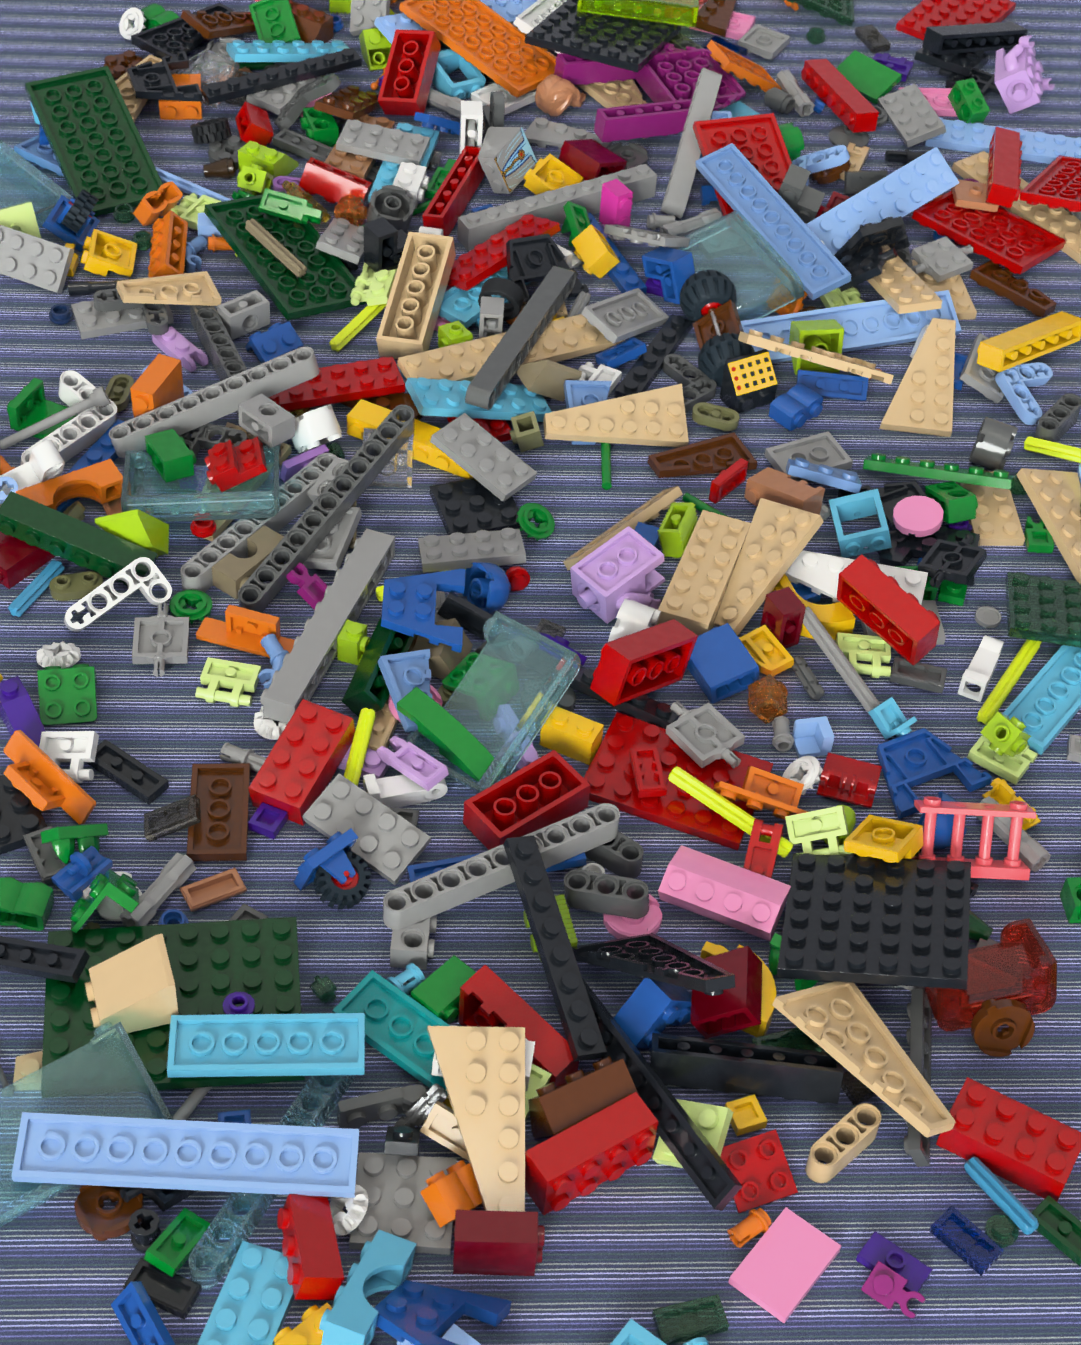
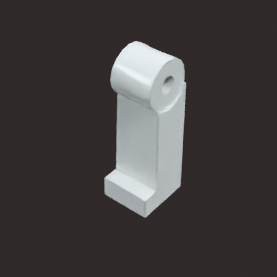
(981, 668)
(401, 791)

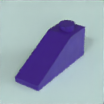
(18, 710)

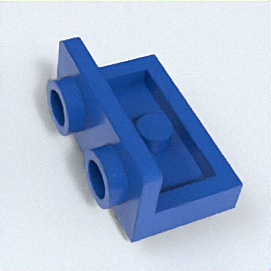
(274, 342)

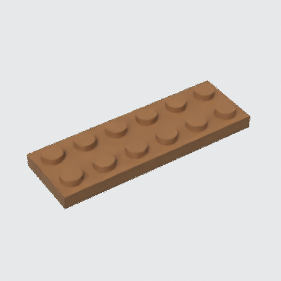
(353, 163)

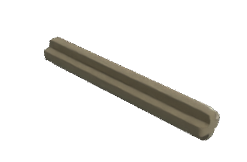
(275, 247)

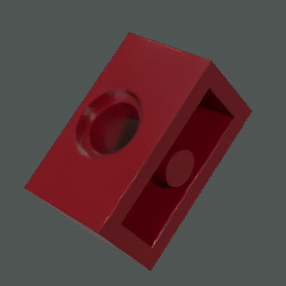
(784, 616)

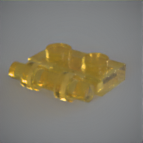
(294, 190)

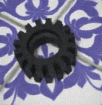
(211, 130)

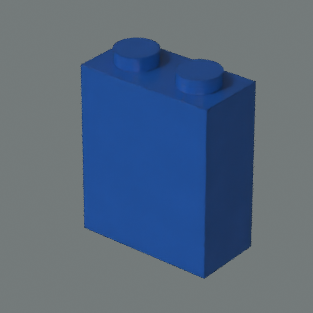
(722, 664)

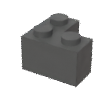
(800, 197)

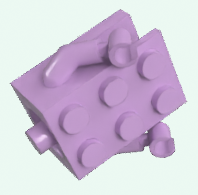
(1020, 76)
(618, 571)

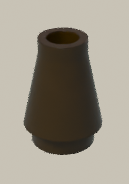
(222, 168)

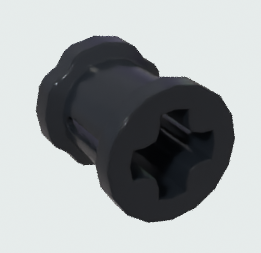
(148, 1227)

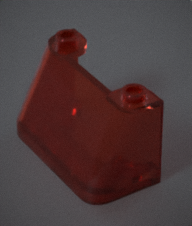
(1013, 969)

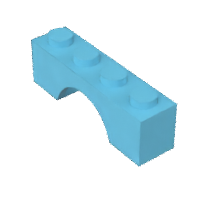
(381, 1267)

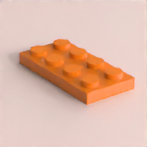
(742, 67)

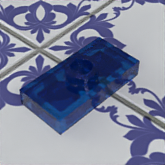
(966, 1240)

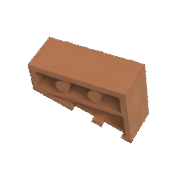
(780, 488)

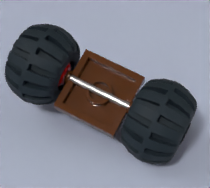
(710, 304)

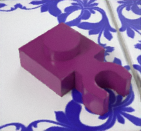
(311, 588)
(888, 1288)

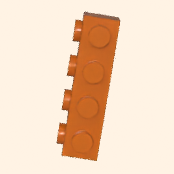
(168, 246)

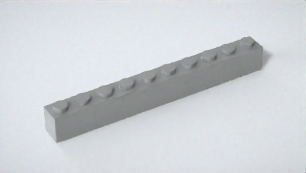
(481, 225)
(317, 645)

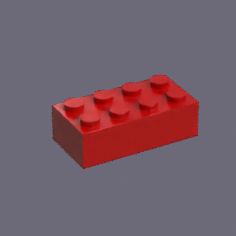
(409, 72)
(888, 609)
(643, 662)
(303, 760)
(526, 801)
(1012, 1139)
(590, 1153)

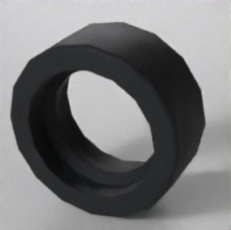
(507, 289)

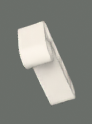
(113, 598)

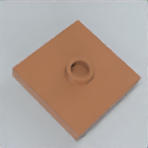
(972, 196)

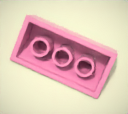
(724, 892)

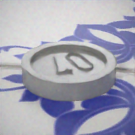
(987, 617)

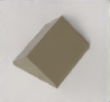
(547, 378)
(442, 658)

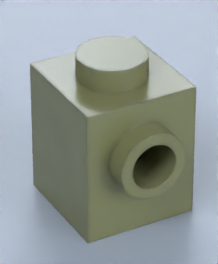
(526, 432)

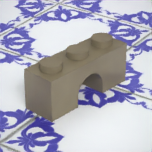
(233, 572)

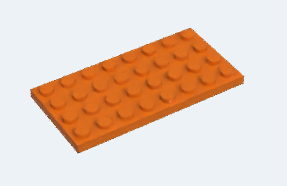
(484, 41)

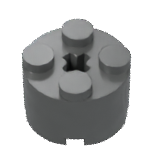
(393, 205)
(993, 444)

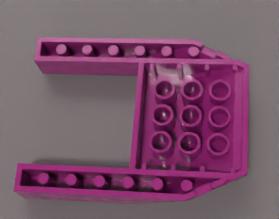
(666, 79)

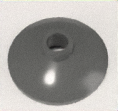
(843, 136)

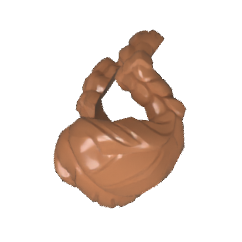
(556, 94)

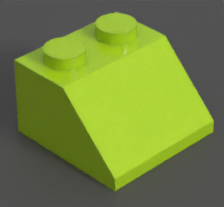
(271, 160)
(820, 334)

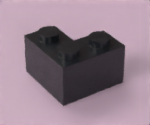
(383, 245)

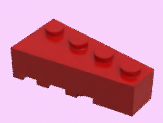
(492, 1003)

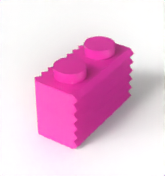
(615, 203)

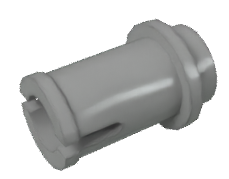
(655, 221)
(782, 738)

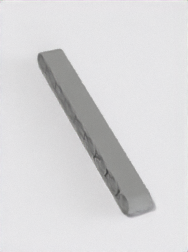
(688, 149)
(217, 399)
(197, 571)
(492, 869)

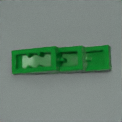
(446, 732)

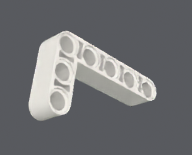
(84, 428)
(43, 465)

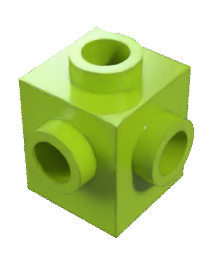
(254, 179)
(453, 334)
(1006, 734)

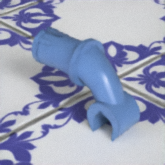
(192, 248)
(276, 654)

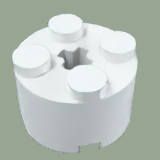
(316, 428)
(633, 618)

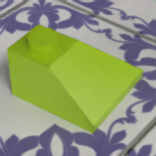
(139, 529)

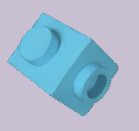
(891, 719)

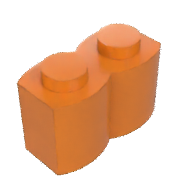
(157, 203)
(451, 1192)

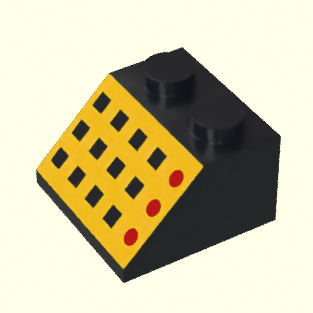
(748, 381)

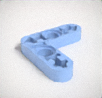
(829, 158)
(1013, 382)

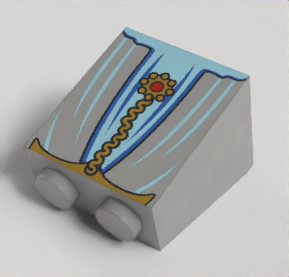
(506, 158)

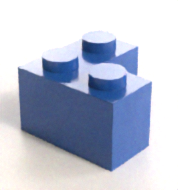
(670, 267)
(652, 1009)

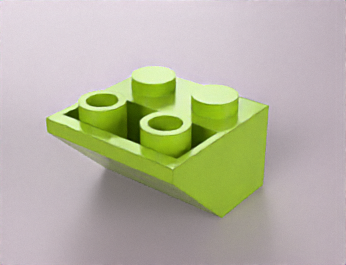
(374, 48)

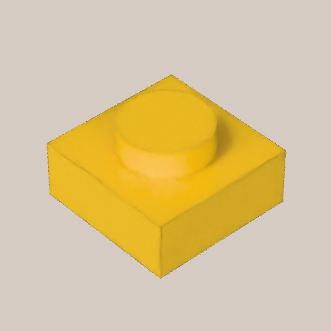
(746, 1115)

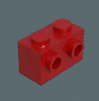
(254, 124)

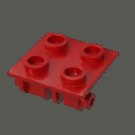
(849, 780)
(760, 1169)

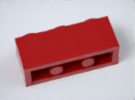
(332, 182)
(310, 1247)

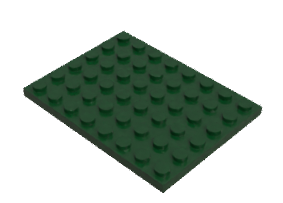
(206, 966)

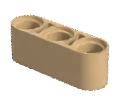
(840, 1155)

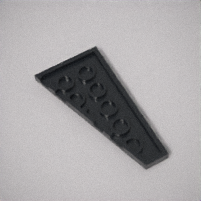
(173, 35)
(657, 960)

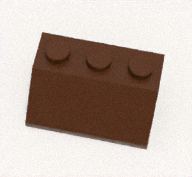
(312, 23)
(579, 1097)

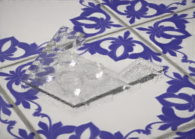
(212, 67)

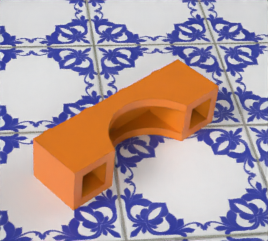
(98, 482)

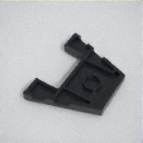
(156, 81)
(888, 232)
(532, 259)
(890, 496)
(919, 546)

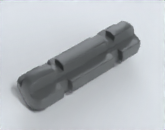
(807, 678)
(422, 1107)

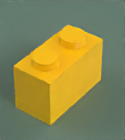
(595, 252)
(571, 735)

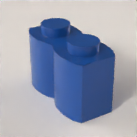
(796, 407)

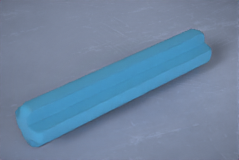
(35, 588)
(1001, 1195)

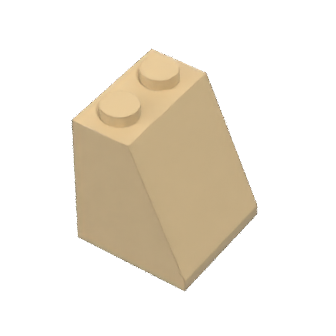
(134, 987)

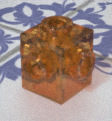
(351, 209)
(767, 698)

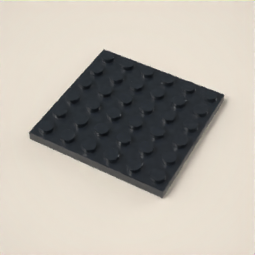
(602, 38)
(877, 921)

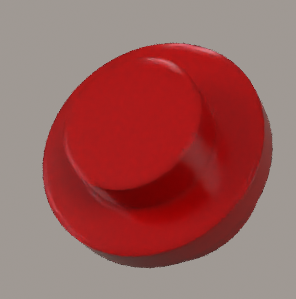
(203, 528)
(518, 578)

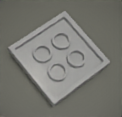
(396, 1201)

